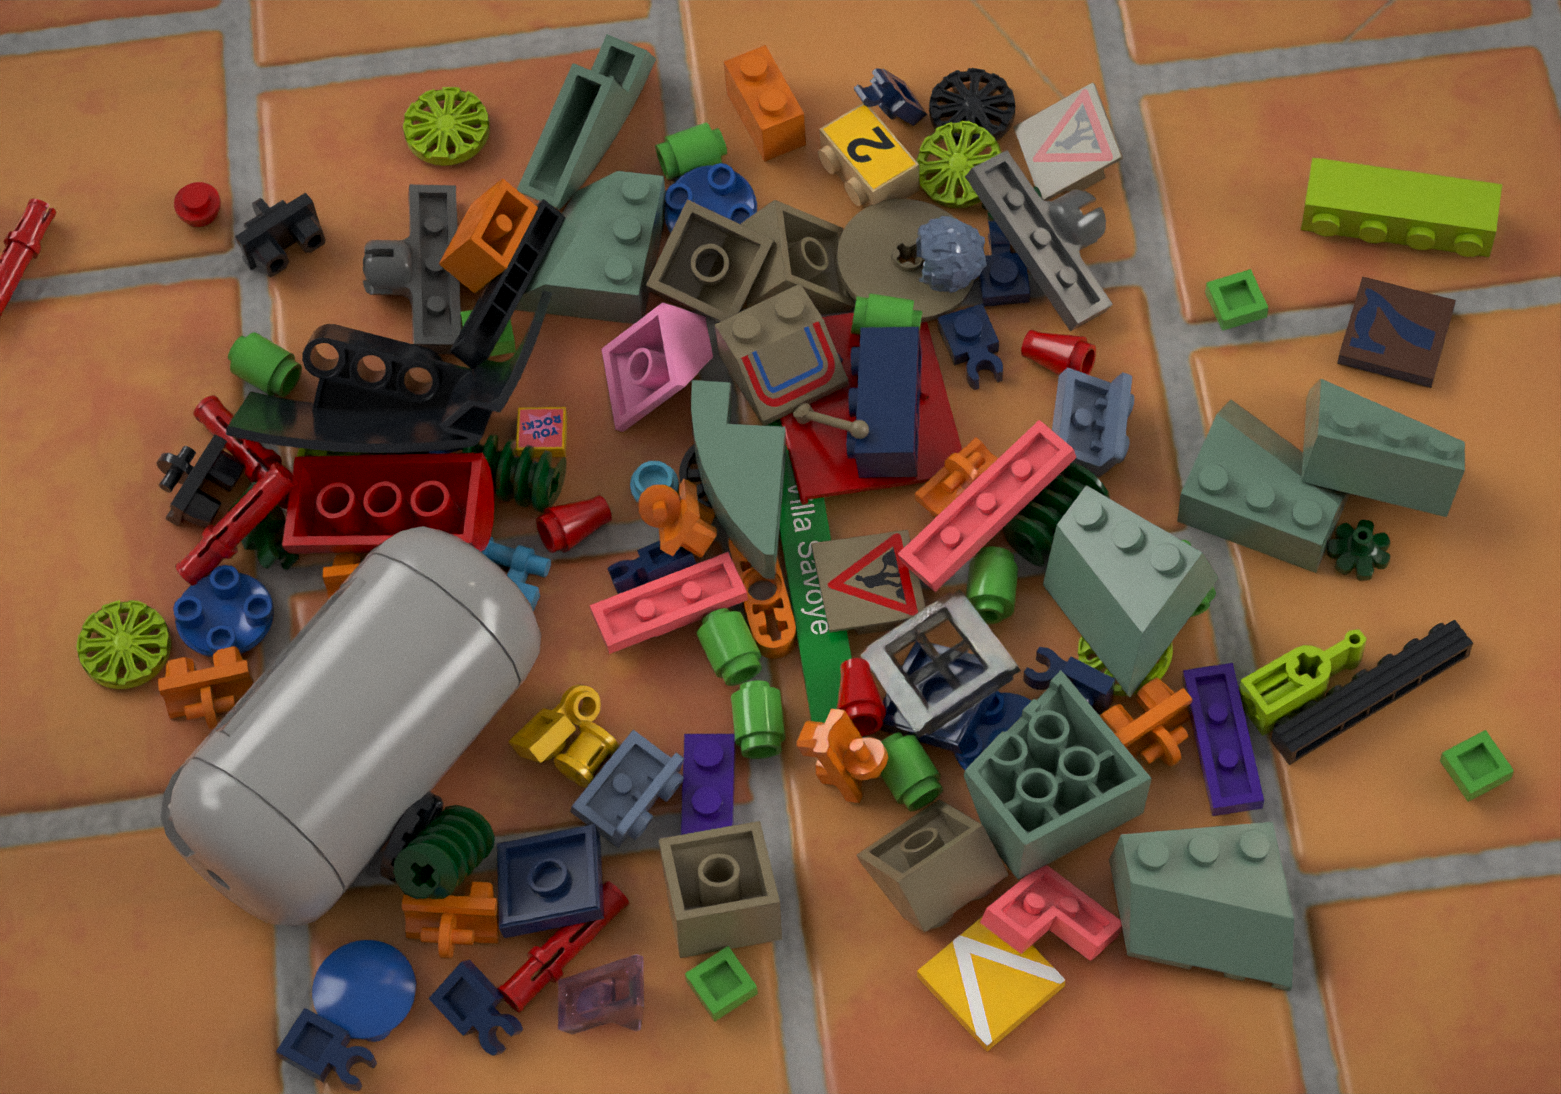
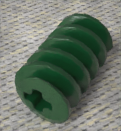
(520, 475)
(1036, 523)
(444, 853)

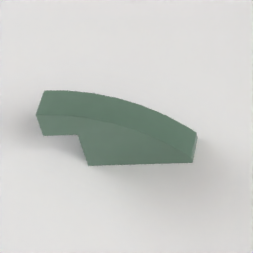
(585, 121)
(740, 473)

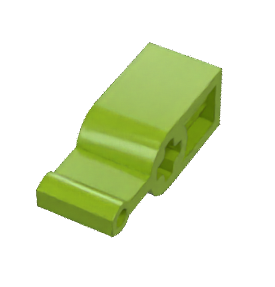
(1281, 692)

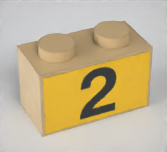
(867, 158)

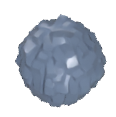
(951, 253)

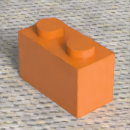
(765, 103)
(488, 235)

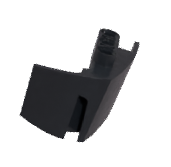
(387, 407)

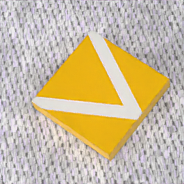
(989, 983)

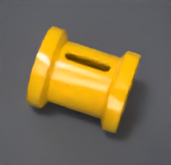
(586, 753)

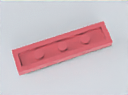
(987, 505)

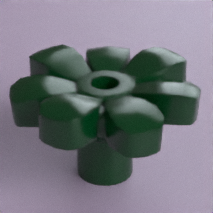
(1359, 549)

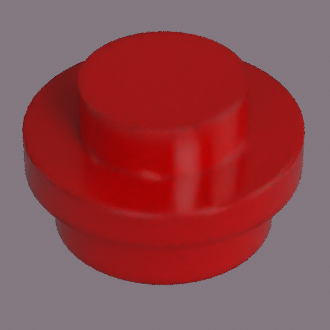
(197, 204)

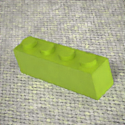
(1401, 207)

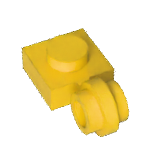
(548, 730)

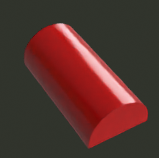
(366, 499)

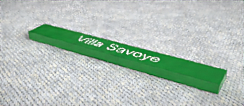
(819, 650)

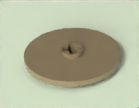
(871, 253)

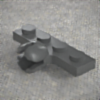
(1046, 236)
(413, 267)

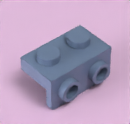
(1094, 418)
(628, 788)

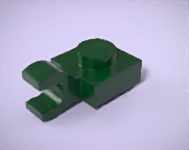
(268, 539)

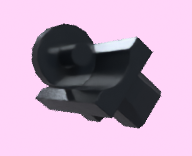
(276, 230)
(213, 466)

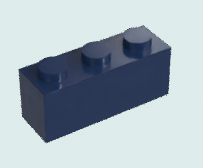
(887, 400)

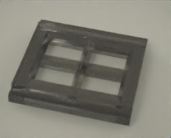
(975, 636)

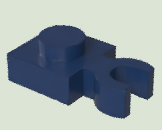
(972, 340)
(648, 567)
(470, 1004)
(320, 1046)

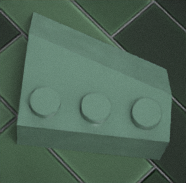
(603, 251)
(1378, 452)
(1253, 494)
(1124, 584)
(1054, 781)
(1207, 900)

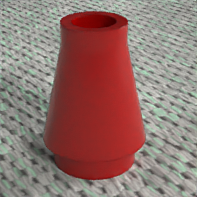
(1059, 351)
(570, 523)
(860, 696)

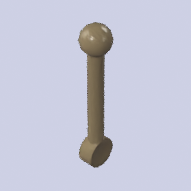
(804, 413)

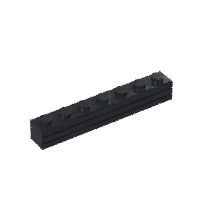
(505, 290)
(1370, 691)

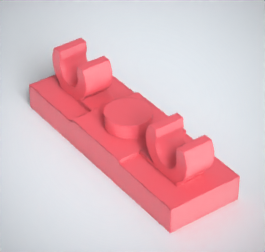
(668, 602)

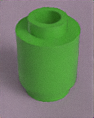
(690, 150)
(884, 312)
(264, 364)
(992, 583)
(729, 646)
(758, 719)
(910, 772)

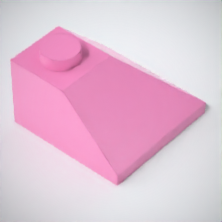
(654, 361)

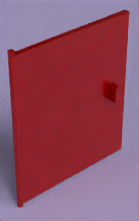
(820, 450)

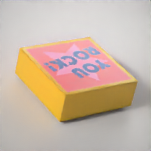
(543, 429)

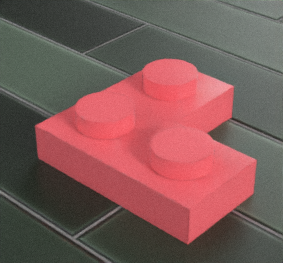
(1051, 903)

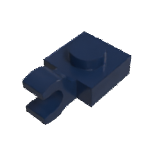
(891, 96)
(1005, 276)
(1090, 682)

